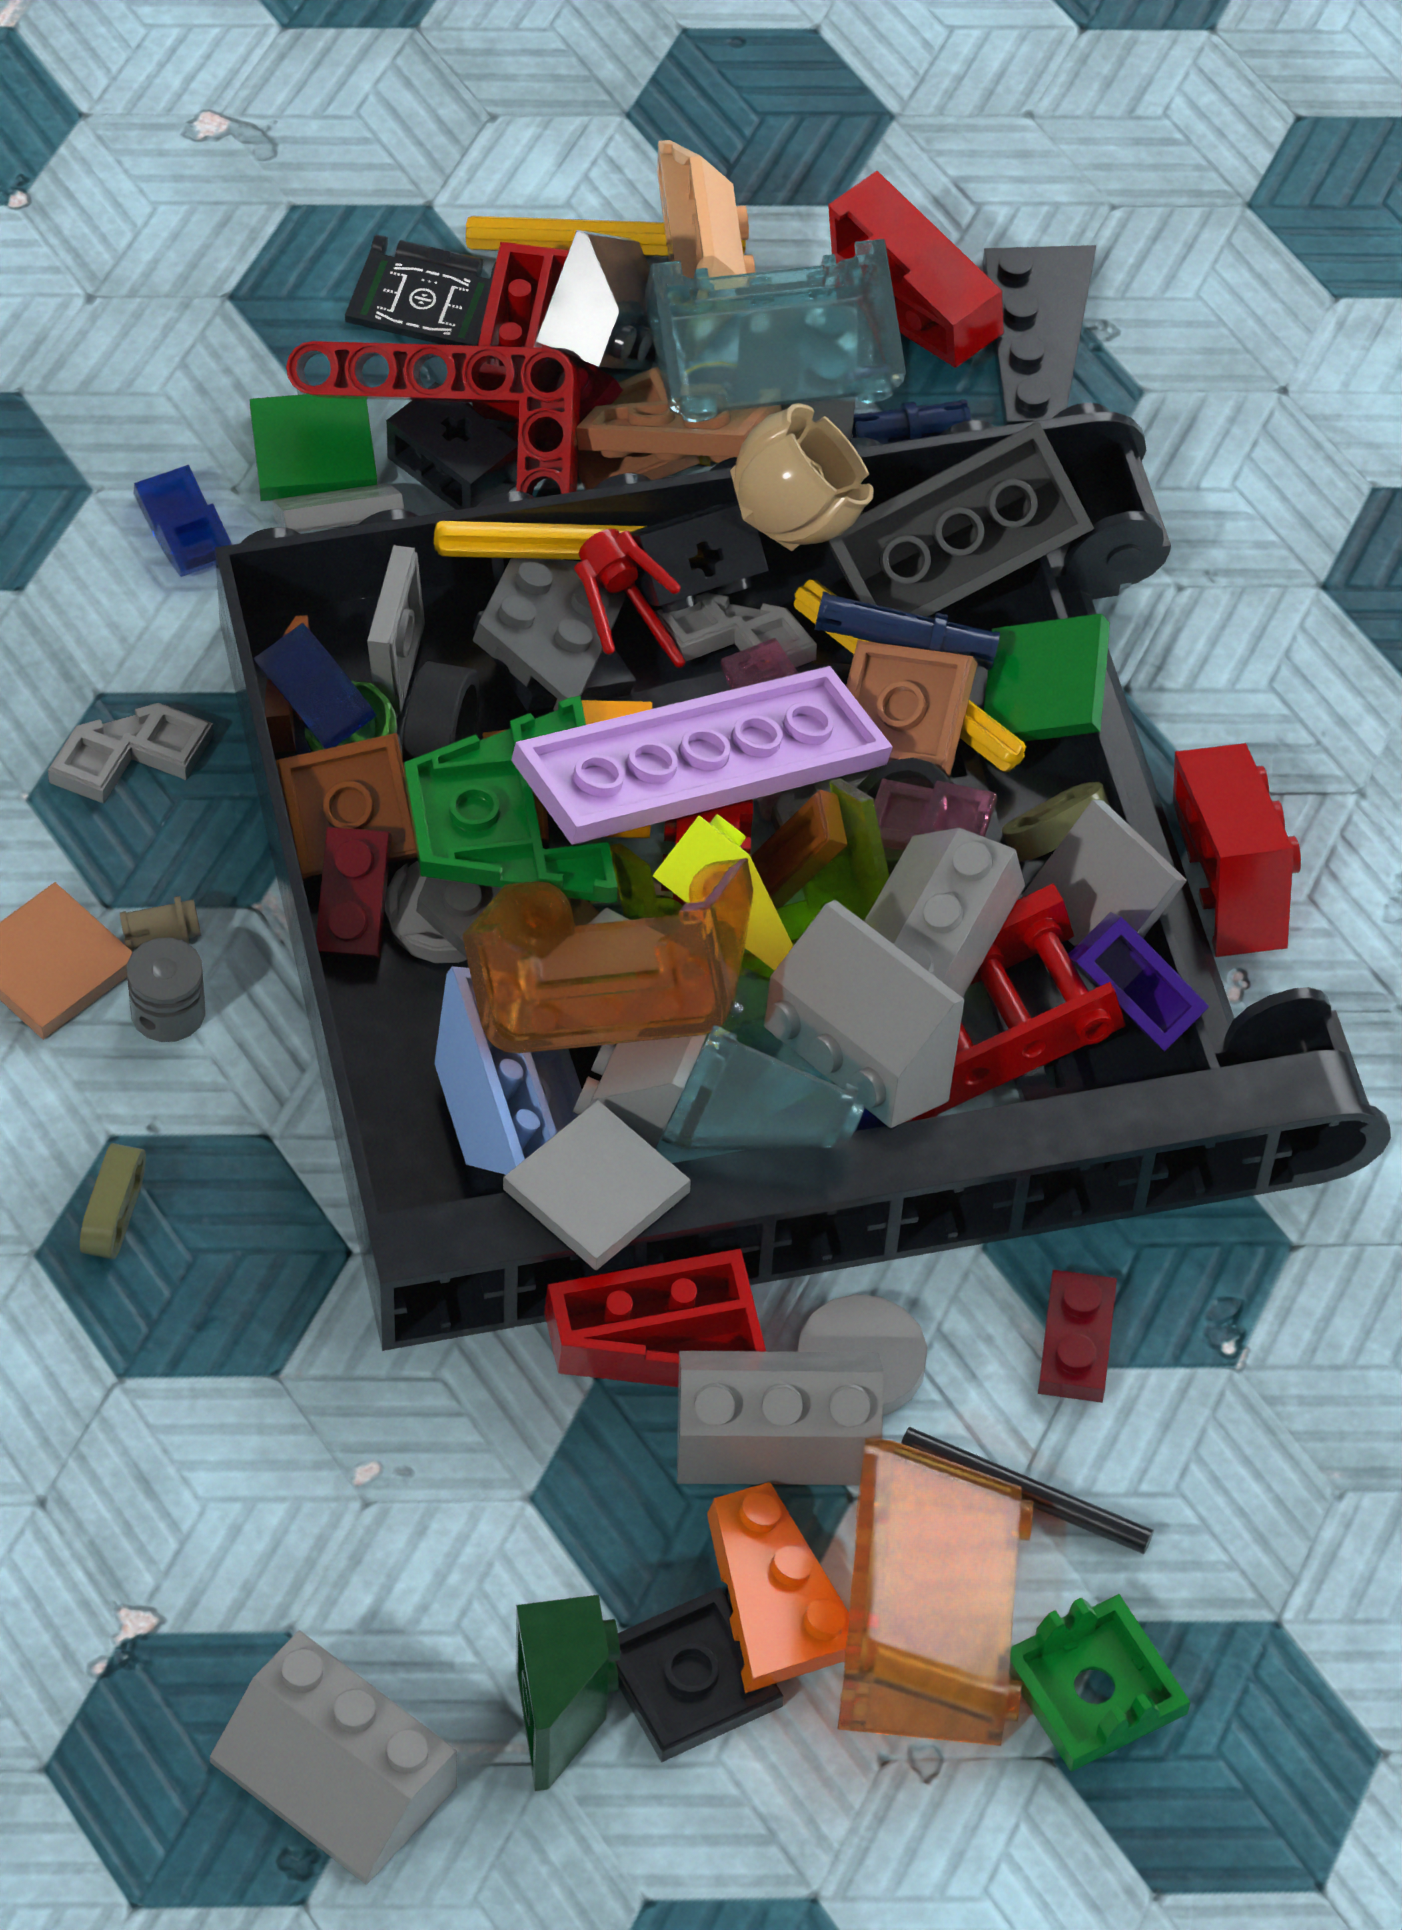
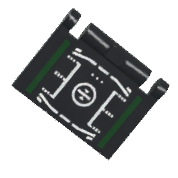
(421, 293)

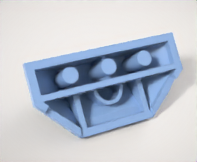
(498, 1099)

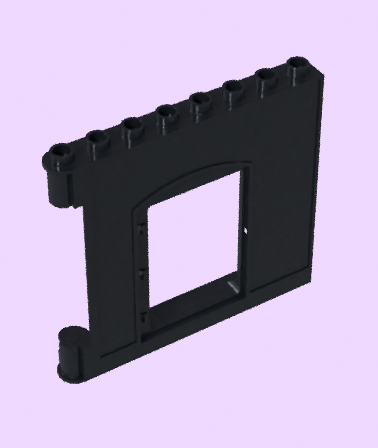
(1120, 1137)

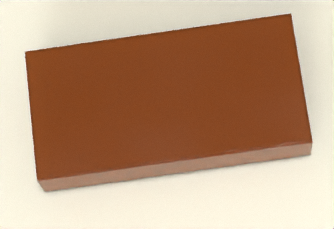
(801, 847)

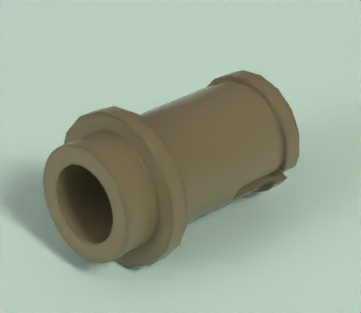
(165, 921)

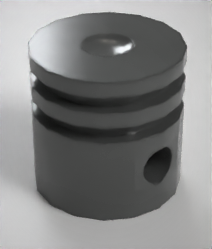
(166, 989)

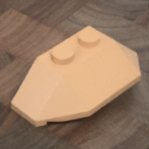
(701, 214)

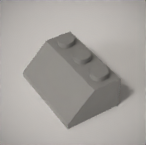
(948, 902)
(866, 1016)
(642, 1082)
(776, 1416)
(335, 1757)

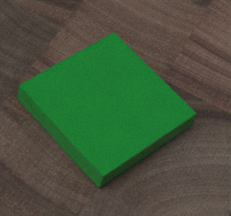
(311, 445)
(1049, 677)

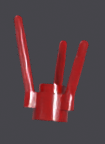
(611, 563)

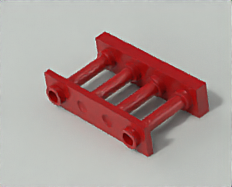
(1087, 1017)

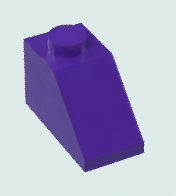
(1143, 981)

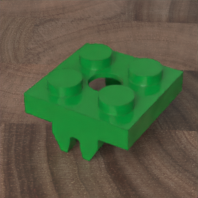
(1105, 1641)

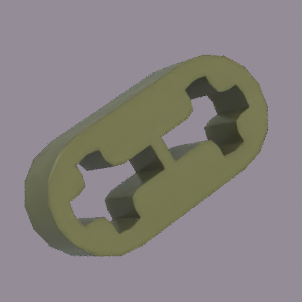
(1048, 823)
(112, 1201)

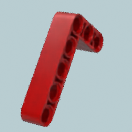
(463, 386)

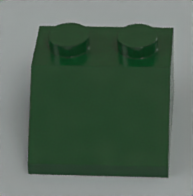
(563, 1679)

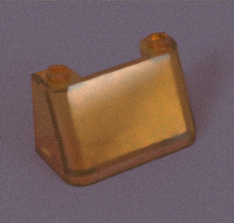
(609, 982)
(932, 1599)

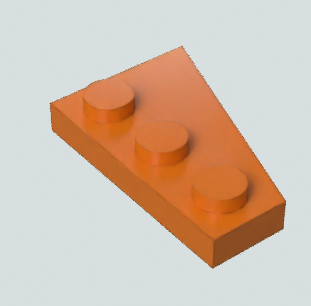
(777, 1589)

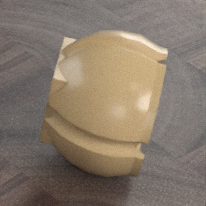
(799, 478)

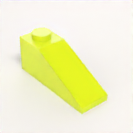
(720, 842)

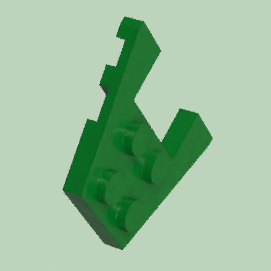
(480, 817)

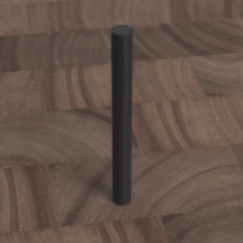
(1043, 1496)

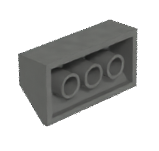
(962, 527)

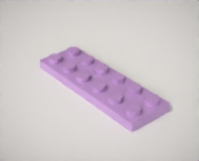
(700, 754)

